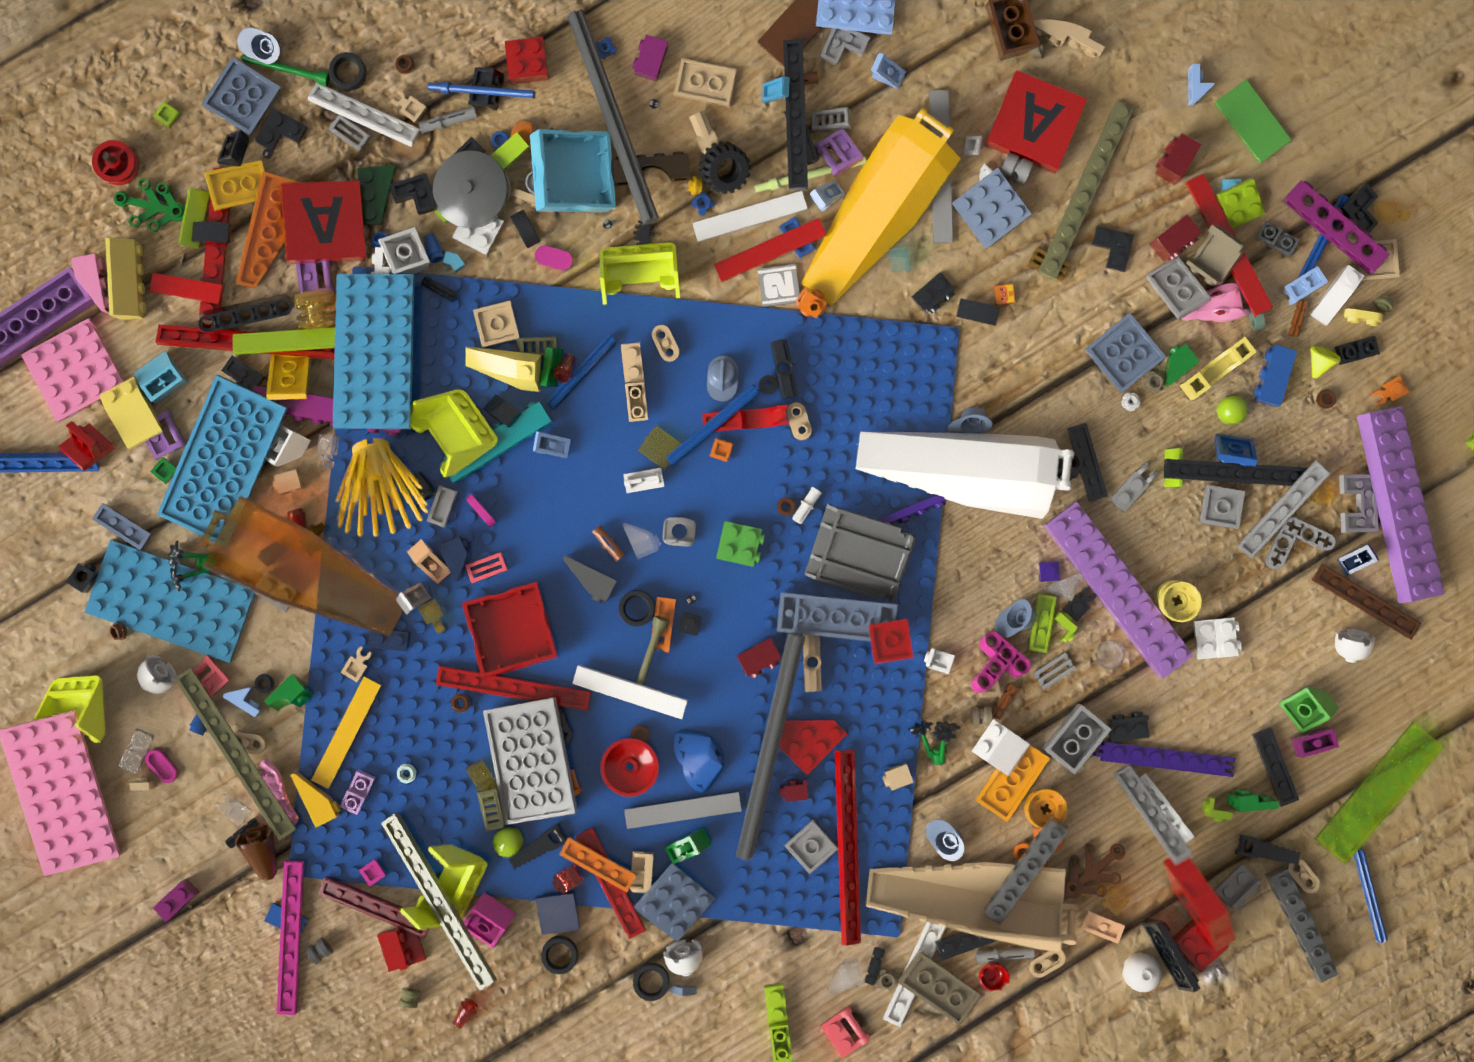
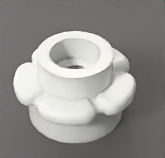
(1130, 406)

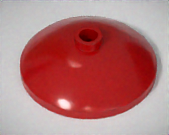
(627, 781)

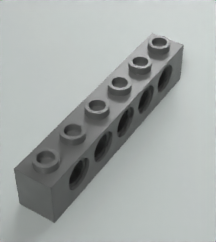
(1026, 869)
(1301, 924)

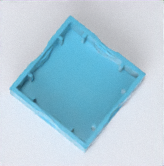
(572, 171)

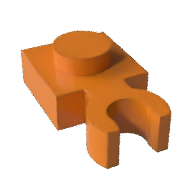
(1392, 390)

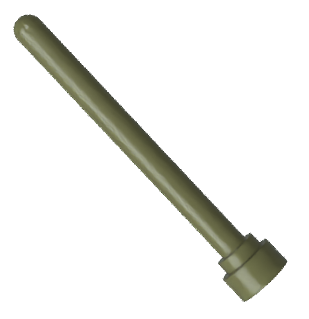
(659, 624)

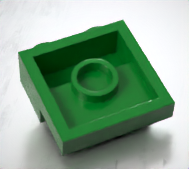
(1244, 800)

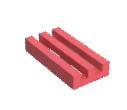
(502, 562)

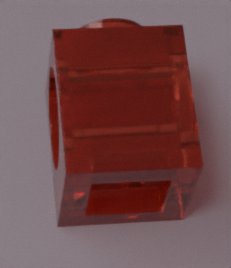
(567, 879)

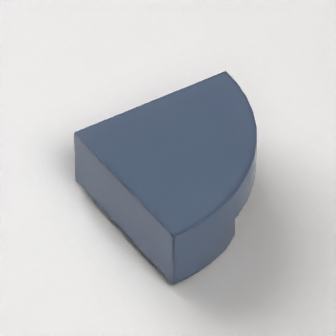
(683, 990)

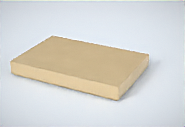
(705, 82)

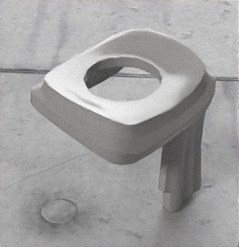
(667, 535)

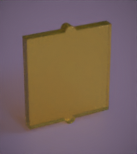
(658, 447)

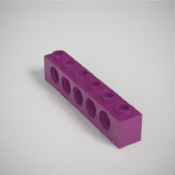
(1339, 238)

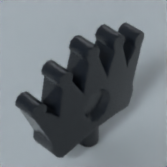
(644, 233)

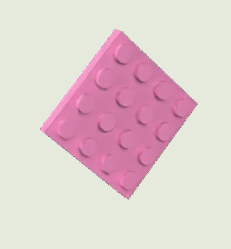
(72, 369)

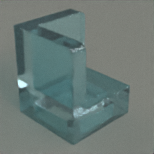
(899, 259)

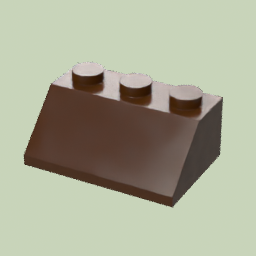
(1012, 27)

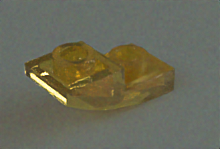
(482, 777)

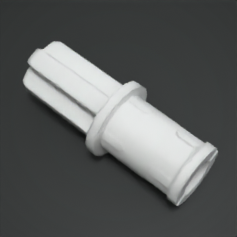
(806, 505)

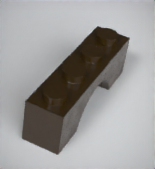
(675, 166)

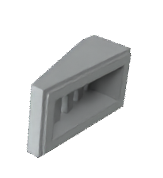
(831, 126)

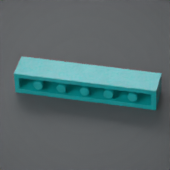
(529, 422)

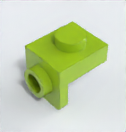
(1066, 622)
(1218, 814)

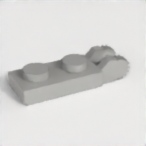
(1132, 488)

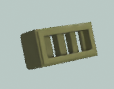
(520, 348)
(495, 820)

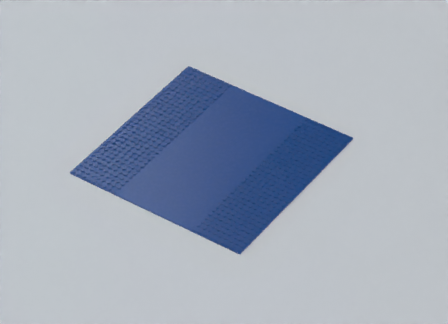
(851, 381)

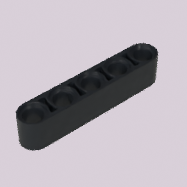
(238, 319)

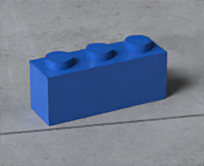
(1274, 375)

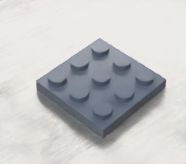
(241, 96)
(992, 208)
(1125, 353)
(674, 902)

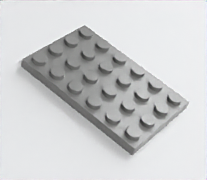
(530, 761)

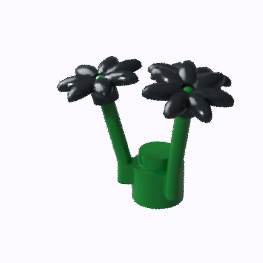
(176, 556)
(939, 752)

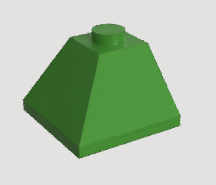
(1309, 708)

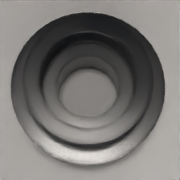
(764, 389)
(258, 683)

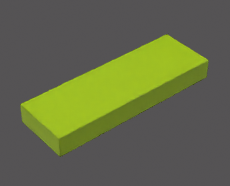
(194, 212)
(1042, 626)

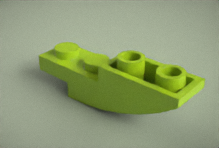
(778, 1022)

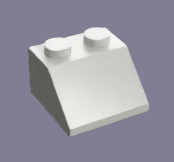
(404, 252)
(1001, 747)

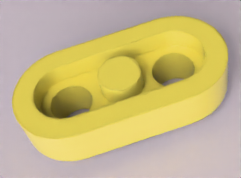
(1356, 315)

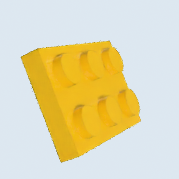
(234, 184)
(288, 377)

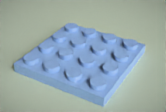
(857, 15)

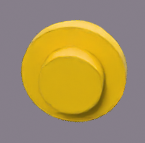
(695, 186)

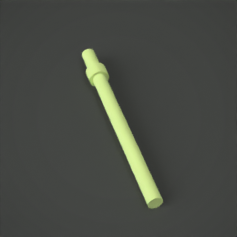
(774, 183)

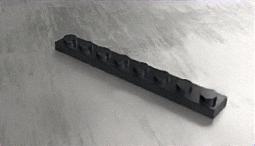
(796, 115)
(1231, 472)

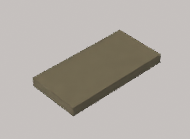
(939, 988)

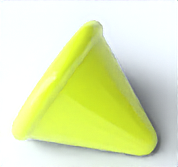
(1322, 360)

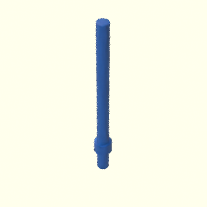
(448, 87)

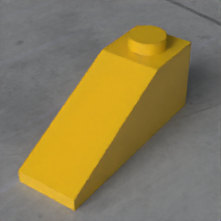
(317, 802)

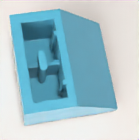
(160, 378)

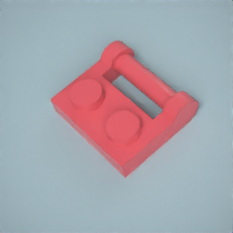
(215, 678)
(840, 1036)

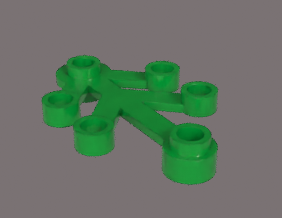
(153, 206)

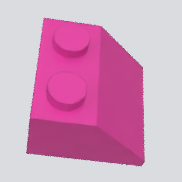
(488, 919)

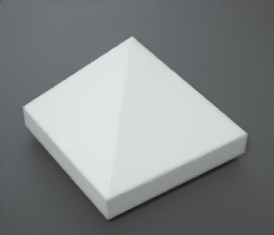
(972, 145)

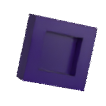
(1049, 571)

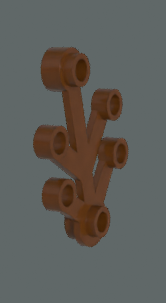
(1092, 872)

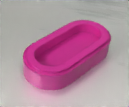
(553, 258)
(479, 508)
(161, 766)

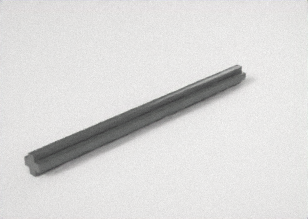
(613, 117)
(770, 746)

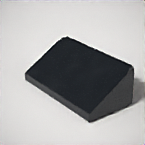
(233, 149)

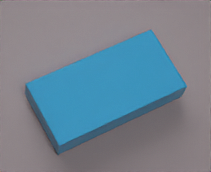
(775, 89)

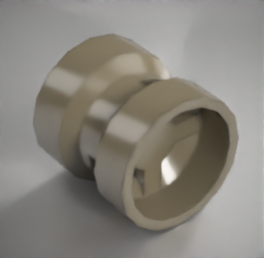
(981, 716)

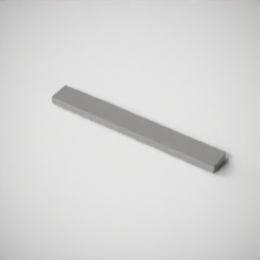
(943, 202)

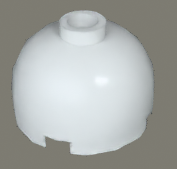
(1354, 644)
(156, 675)
(683, 957)
(1142, 972)

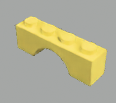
(1217, 368)

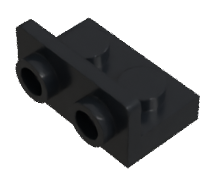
(487, 78)
(933, 293)
(1129, 727)

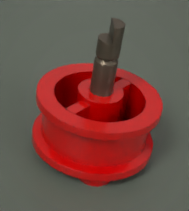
(115, 162)

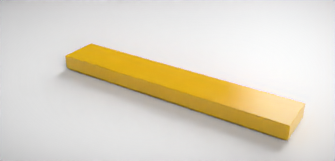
(346, 732)

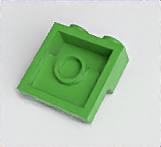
(740, 544)

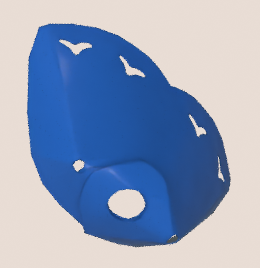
(699, 758)

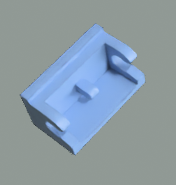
(1305, 285)

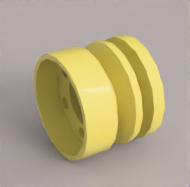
(1188, 600)

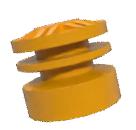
(1054, 801)

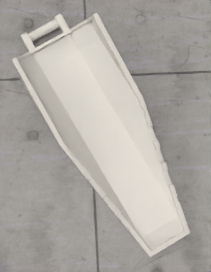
(971, 468)

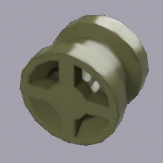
(409, 997)

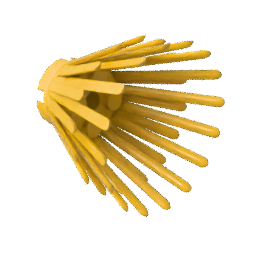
(371, 476)

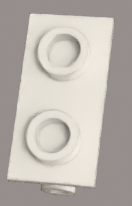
(643, 480)

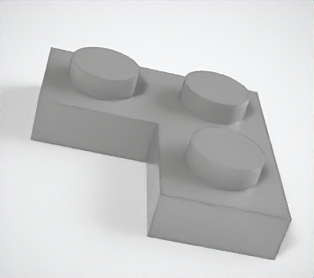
(840, 40)

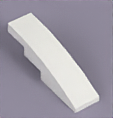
(1174, 818)

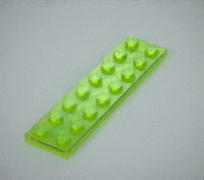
(1379, 793)

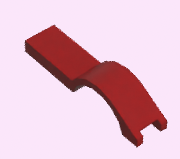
(752, 418)

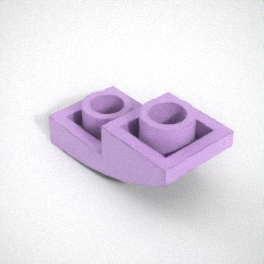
(357, 792)

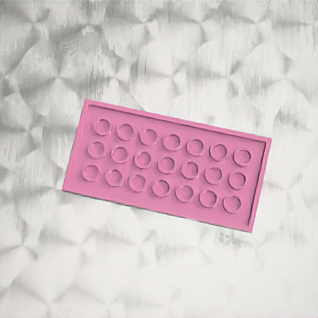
(59, 793)

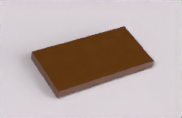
(794, 24)

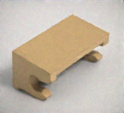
(642, 866)

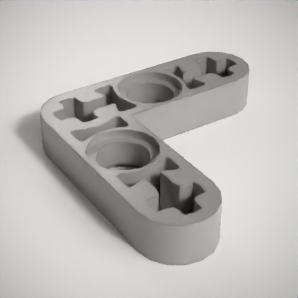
(1291, 535)

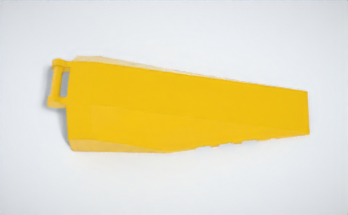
(883, 203)

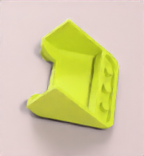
(455, 427)
(77, 694)

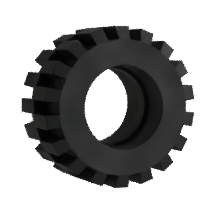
(734, 177)

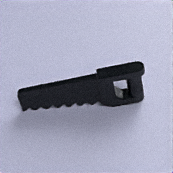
(539, 846)
(1266, 850)

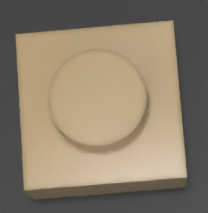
(141, 784)

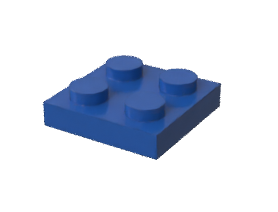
(1235, 450)

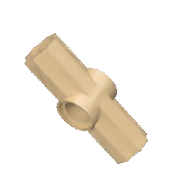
(704, 134)
(812, 676)

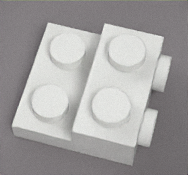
(1216, 638)

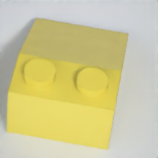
(131, 413)

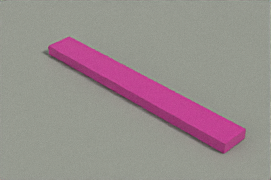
(290, 937)

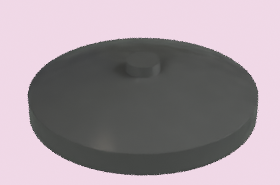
(470, 189)

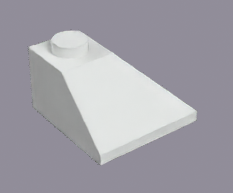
(287, 446)

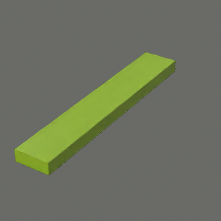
(505, 155)
(283, 341)

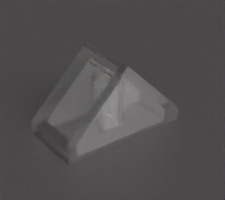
(1065, 588)

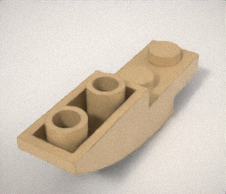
(1077, 36)
(634, 381)

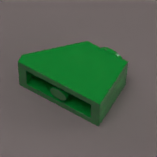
(1178, 363)

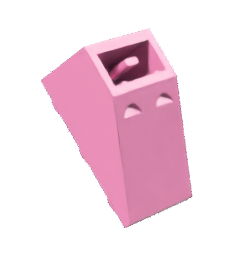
(92, 275)

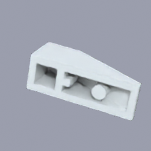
(1337, 294)

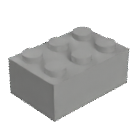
(1076, 738)

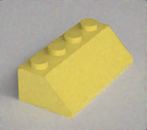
(125, 279)

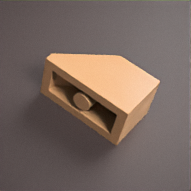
(428, 561)

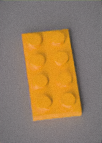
(1003, 792)

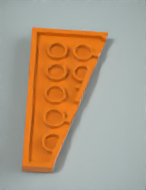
(265, 231)

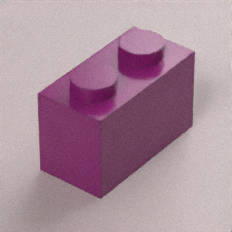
(651, 57)
(1315, 742)
(176, 900)

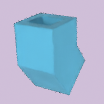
(453, 260)

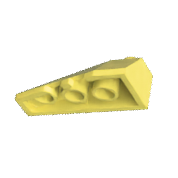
(510, 367)

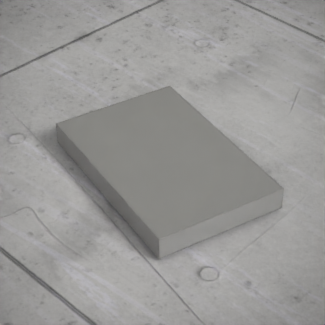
(1178, 287)

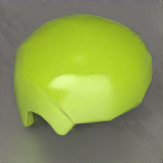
(1232, 409)
(508, 841)

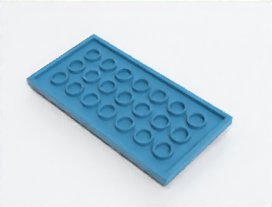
(373, 351)
(222, 455)
(141, 595)

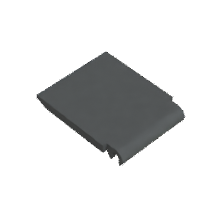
(860, 553)

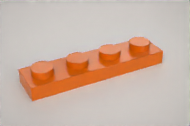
(598, 864)

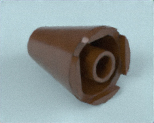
(259, 850)

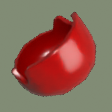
(993, 976)

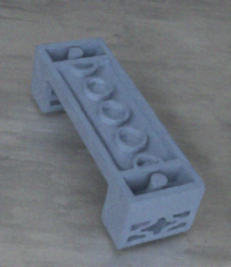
(831, 616)

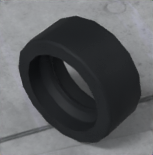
(347, 56)
(525, 228)
(622, 610)
(652, 967)
(559, 969)

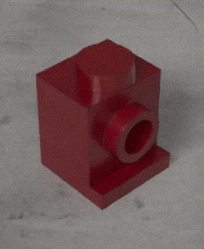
(794, 790)

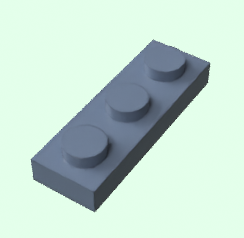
(122, 526)

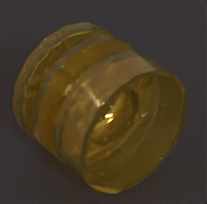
(315, 308)

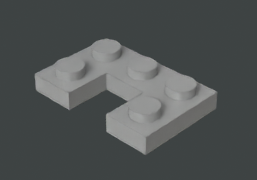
(1367, 512)

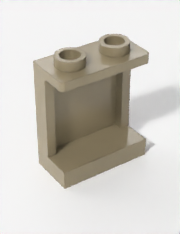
(1217, 256)

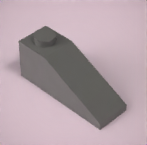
(593, 581)

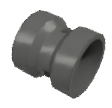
(319, 950)

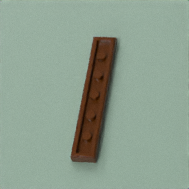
(1366, 601)

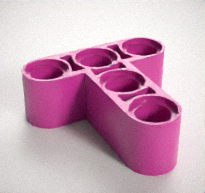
(1001, 663)

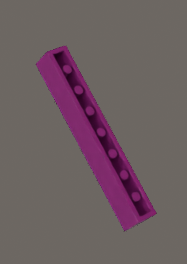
(317, 409)

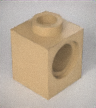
(288, 482)
(897, 776)

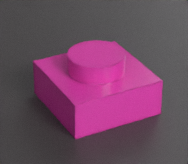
(372, 872)

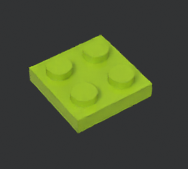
(1241, 203)

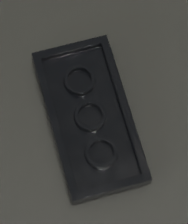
(1169, 952)

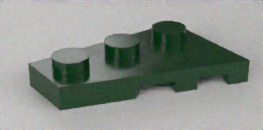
(374, 192)

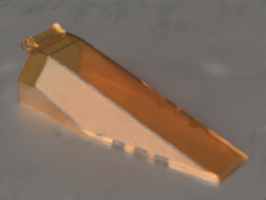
(296, 568)

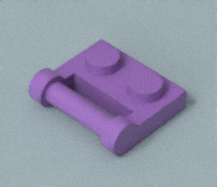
(843, 147)
(308, 276)
(160, 444)

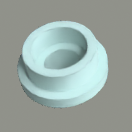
(400, 773)

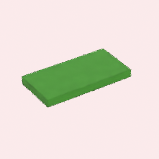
(1252, 121)

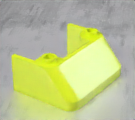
(638, 265)
(459, 879)

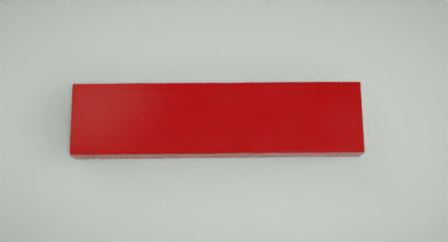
(187, 288)

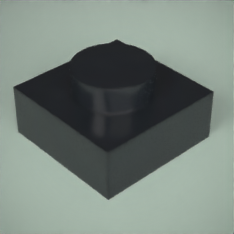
(690, 624)

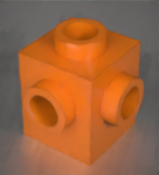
(811, 302)

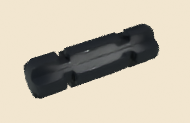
(439, 288)
(230, 842)
(874, 966)

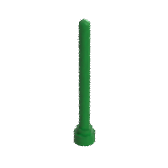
(322, 77)

